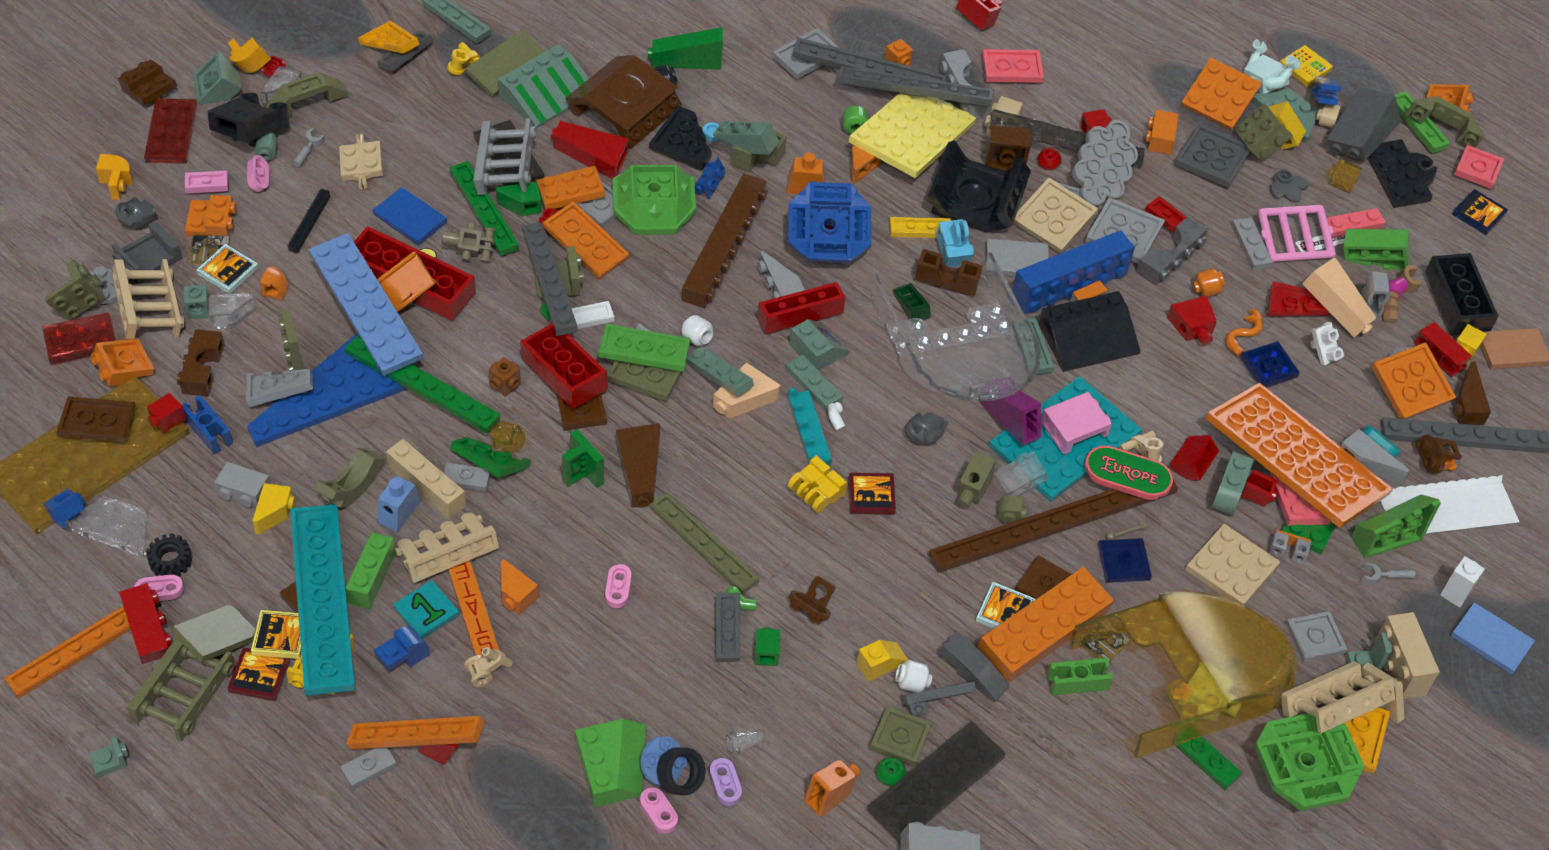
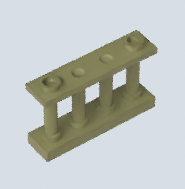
(169, 667)

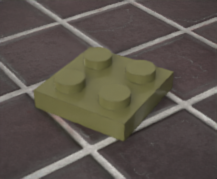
(901, 735)

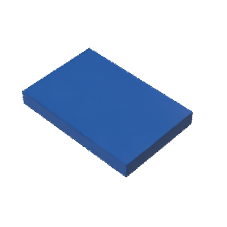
(410, 216)

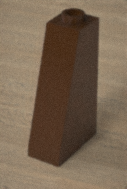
(639, 460)

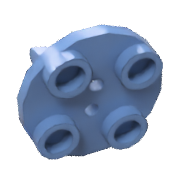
(651, 754)

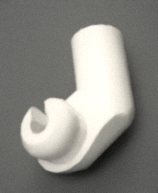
(834, 415)

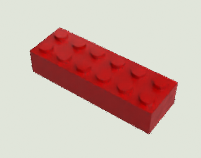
(452, 285)

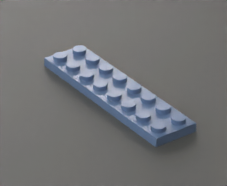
(366, 304)

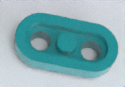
(1381, 440)

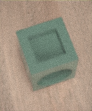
(196, 301)

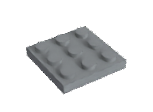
(1136, 224)

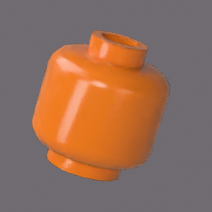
(1208, 282)

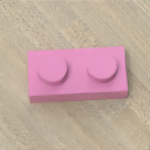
(206, 181)

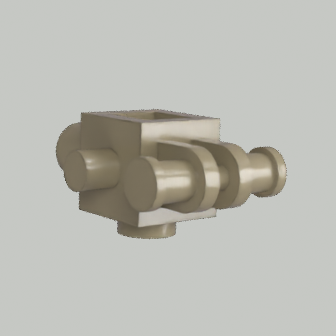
(469, 242)

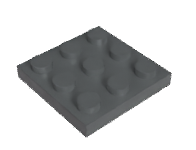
(1213, 155)

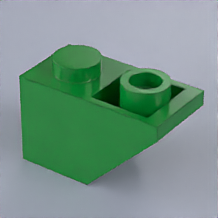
(520, 202)

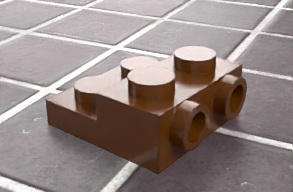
(146, 82)

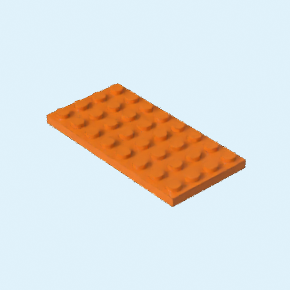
(1299, 454)

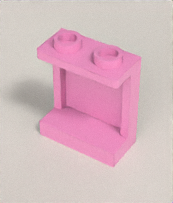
(1075, 421)

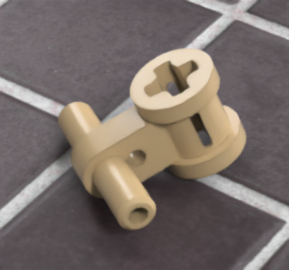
(1145, 444)
(481, 667)

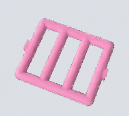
(1291, 254)

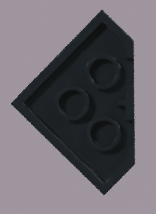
(682, 139)

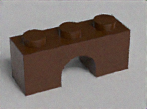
(933, 271)
(203, 347)

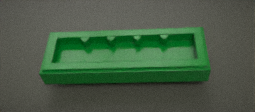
(1210, 761)

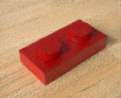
(1164, 210)

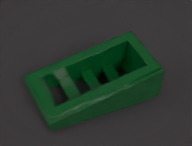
(913, 304)

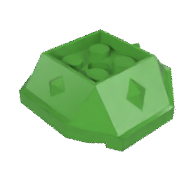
(654, 199)
(1330, 756)

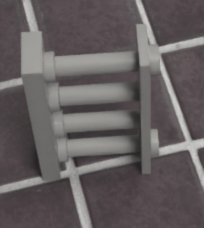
(488, 149)

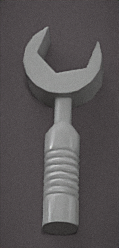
(312, 141)
(1376, 573)

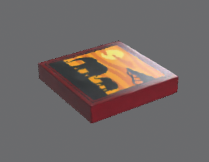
(872, 493)
(258, 675)

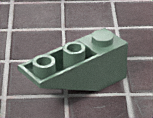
(749, 136)

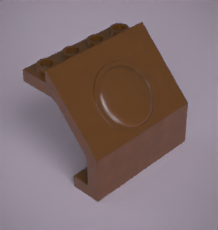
(627, 96)

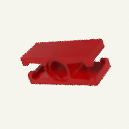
(1446, 351)

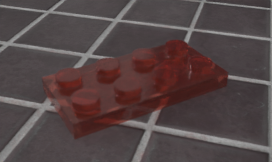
(170, 131)

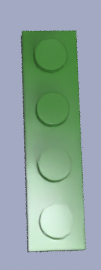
(1426, 131)

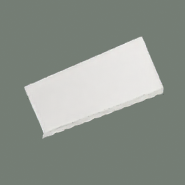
(1463, 503)

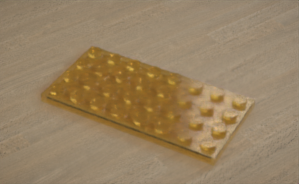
(81, 465)

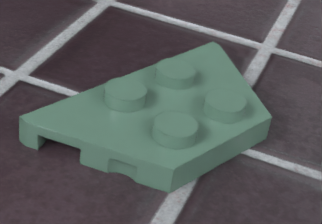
(1305, 111)

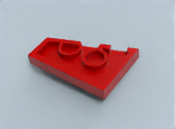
(1293, 301)

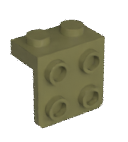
(1263, 133)
(569, 274)
(78, 293)

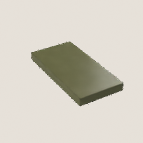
(503, 59)

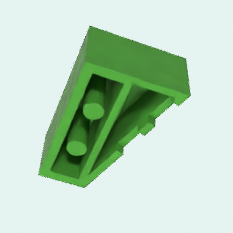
(1378, 247)

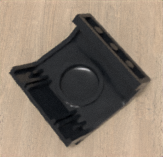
(976, 191)

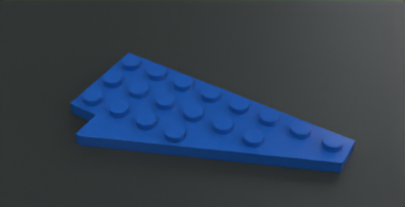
(338, 388)

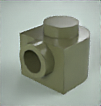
(1011, 509)

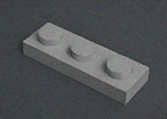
(1252, 243)

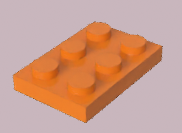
(570, 186)

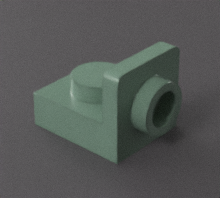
(109, 758)

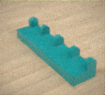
(808, 425)

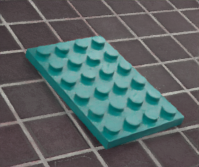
(1066, 469)

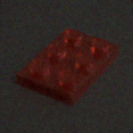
(77, 337)

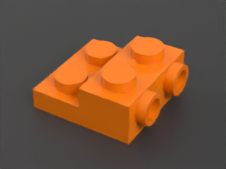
(1455, 94)
(211, 216)
(121, 361)

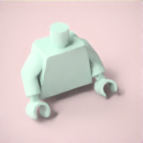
(1268, 71)

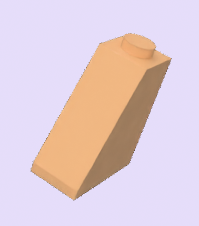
(762, 393)

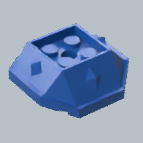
(835, 206)

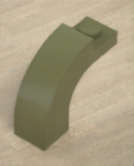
(354, 480)

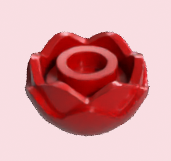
(272, 65)
(1049, 158)

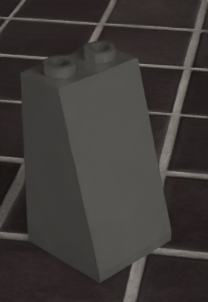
(1364, 124)

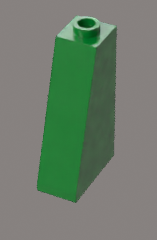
(689, 50)

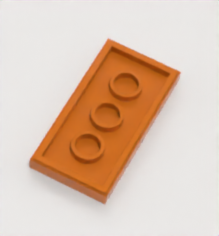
(595, 246)

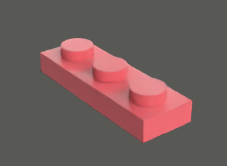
(1357, 220)

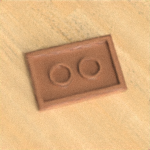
(1515, 349)

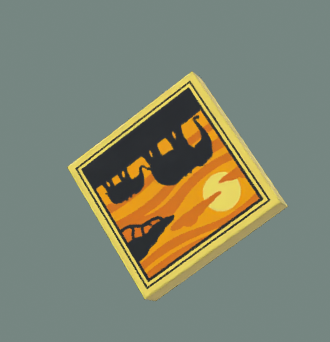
(277, 635)

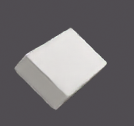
(593, 314)

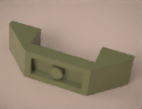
(308, 87)
(1470, 131)

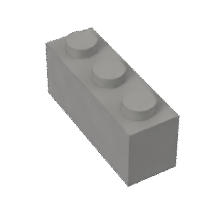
(921, 837)

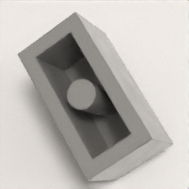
(240, 484)

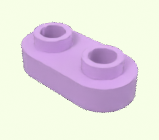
(725, 784)

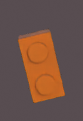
(1162, 132)

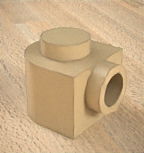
(1328, 115)

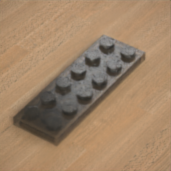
(937, 780)

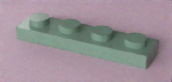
(458, 19)
(719, 371)

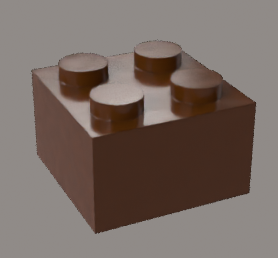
(1006, 145)

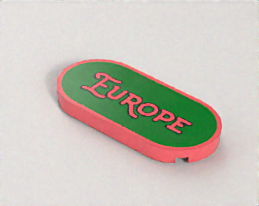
(1128, 472)

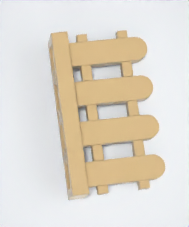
(445, 556)

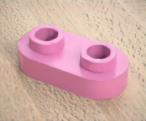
(257, 173)
(162, 585)
(616, 587)
(656, 809)

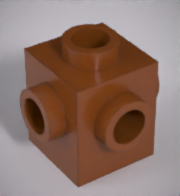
(504, 376)

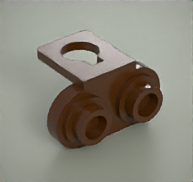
(1433, 452)
(808, 602)

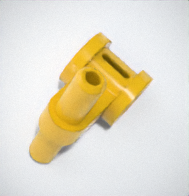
(461, 58)

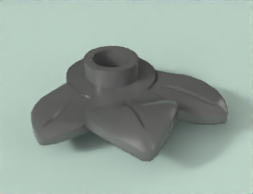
(1288, 185)

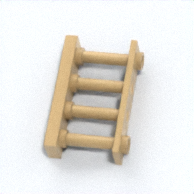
(129, 307)
(1332, 684)

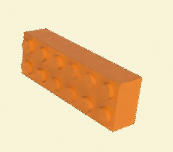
(1044, 624)

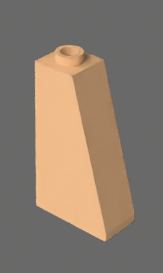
(1340, 297)

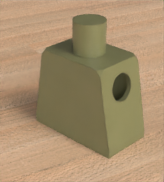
(975, 479)

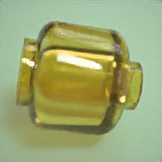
(507, 436)

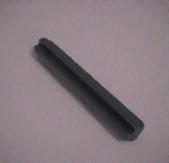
(308, 221)

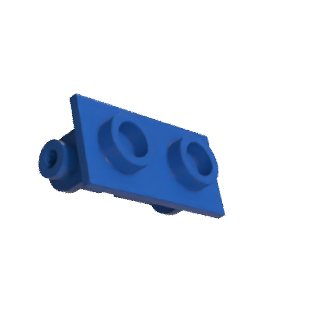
(710, 178)

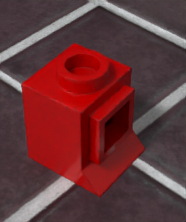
(1259, 488)

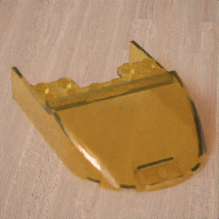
(1225, 653)

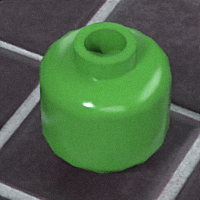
(854, 118)

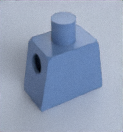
(397, 503)

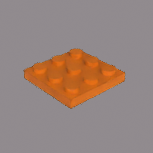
(1221, 94)
(1413, 381)

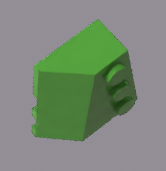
(1396, 526)
(611, 760)

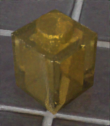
(1344, 175)

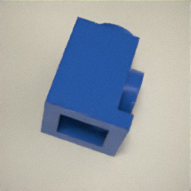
(65, 507)

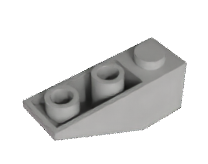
(778, 277)
(1375, 457)

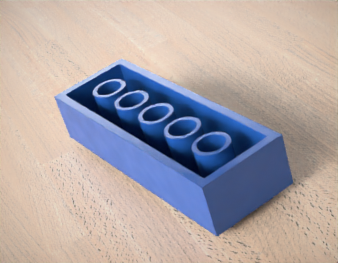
(1067, 272)

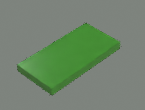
(644, 347)

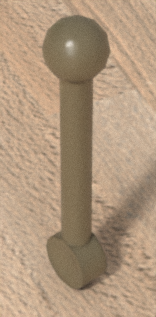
(1142, 526)

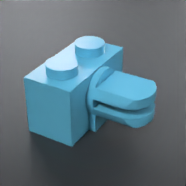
(954, 242)

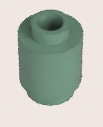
(266, 146)

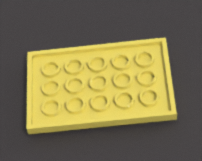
(912, 131)

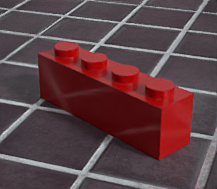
(800, 306)

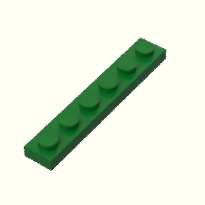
(484, 209)

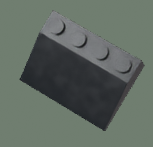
(1089, 331)

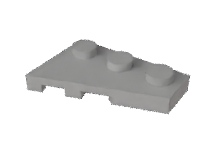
(273, 387)

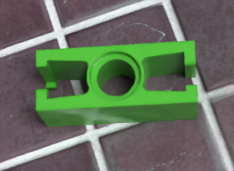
(1074, 684)

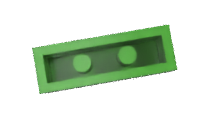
(370, 570)

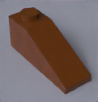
(1472, 403)

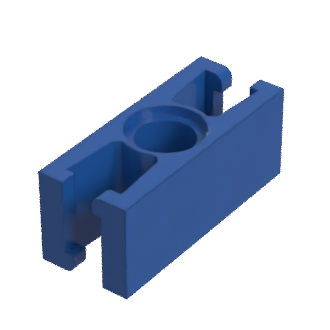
(1326, 90)
(207, 424)

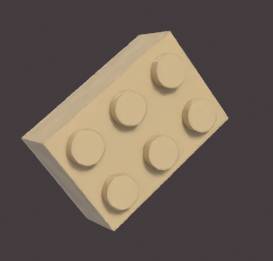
(1410, 656)

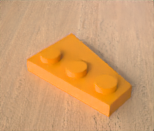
(389, 37)

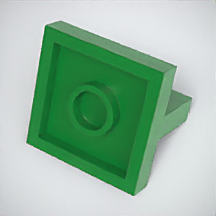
(582, 461)

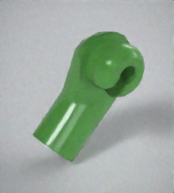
(745, 603)

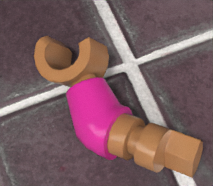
(1397, 288)

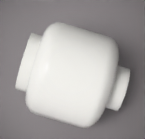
(698, 330)
(913, 676)

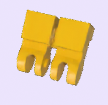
(818, 485)

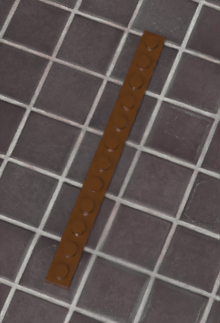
(1034, 528)

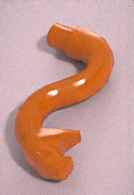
(1255, 319)

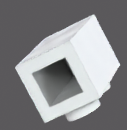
(1462, 581)

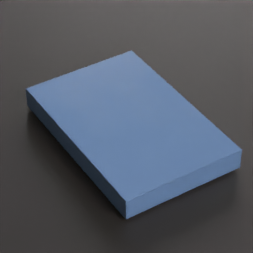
(1492, 638)

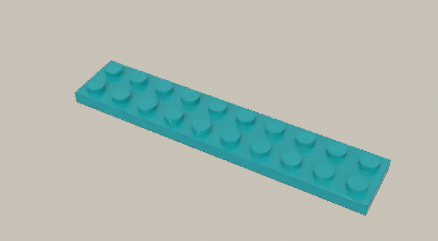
(321, 600)

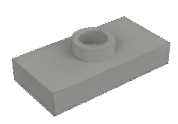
(468, 476)
(368, 766)

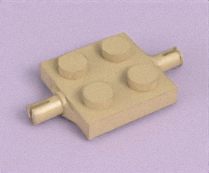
(361, 161)

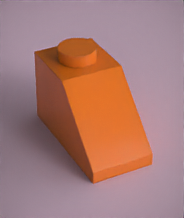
(862, 163)
(516, 589)

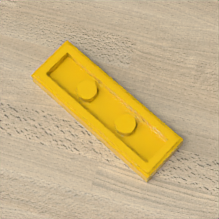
(914, 227)

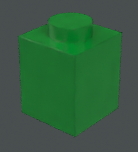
(767, 647)

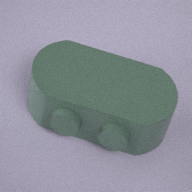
(1232, 483)

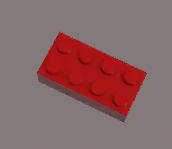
(564, 366)

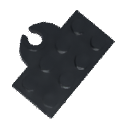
(1403, 173)

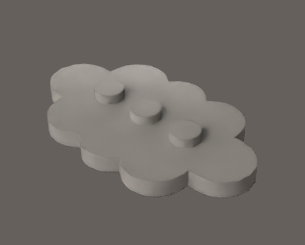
(1105, 162)

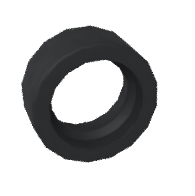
(697, 771)

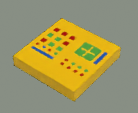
(1310, 65)

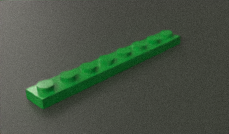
(432, 390)

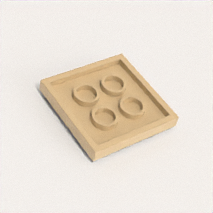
(1055, 215)
(1232, 565)

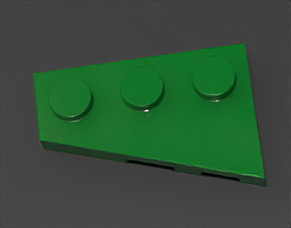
(483, 456)

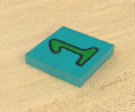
(426, 609)

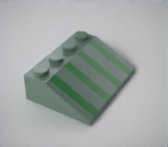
(542, 84)

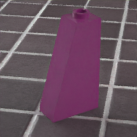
(1018, 414)

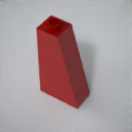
(591, 147)

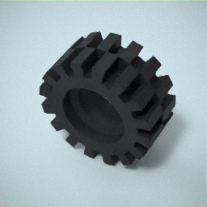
(167, 545)

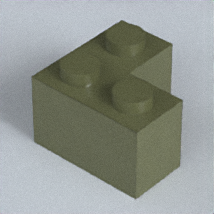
(747, 160)

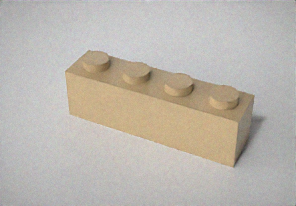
(429, 480)

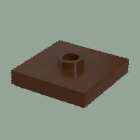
(1041, 578)

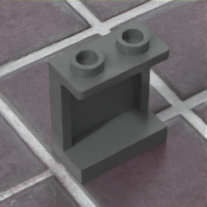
(149, 250)

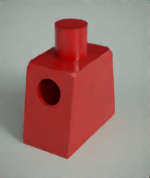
(1193, 319)

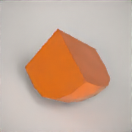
(274, 283)

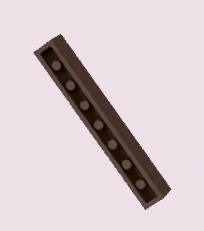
(724, 241)

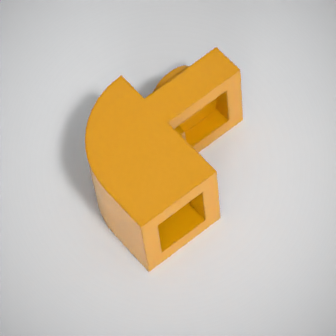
(249, 56)
(114, 172)

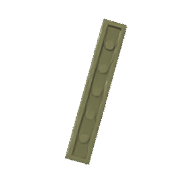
(704, 543)

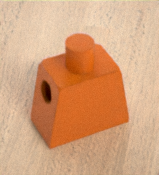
(803, 171)
(830, 786)

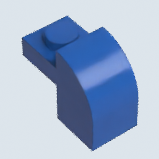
(404, 646)

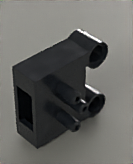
(246, 119)

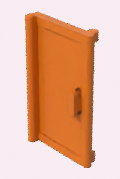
(406, 278)

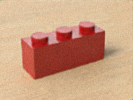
(145, 622)

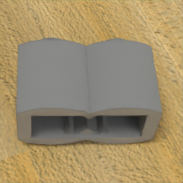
(1376, 292)

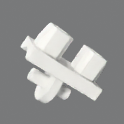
(1326, 344)

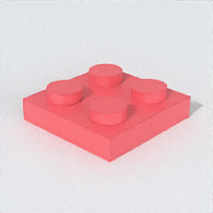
(1479, 167)

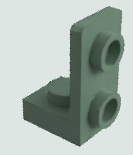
(1377, 656)

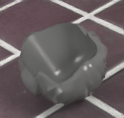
(135, 213)
(926, 428)

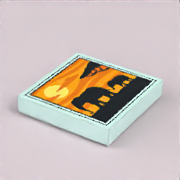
(227, 269)
(1001, 604)

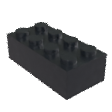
(1461, 292)

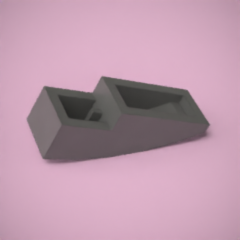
(974, 666)

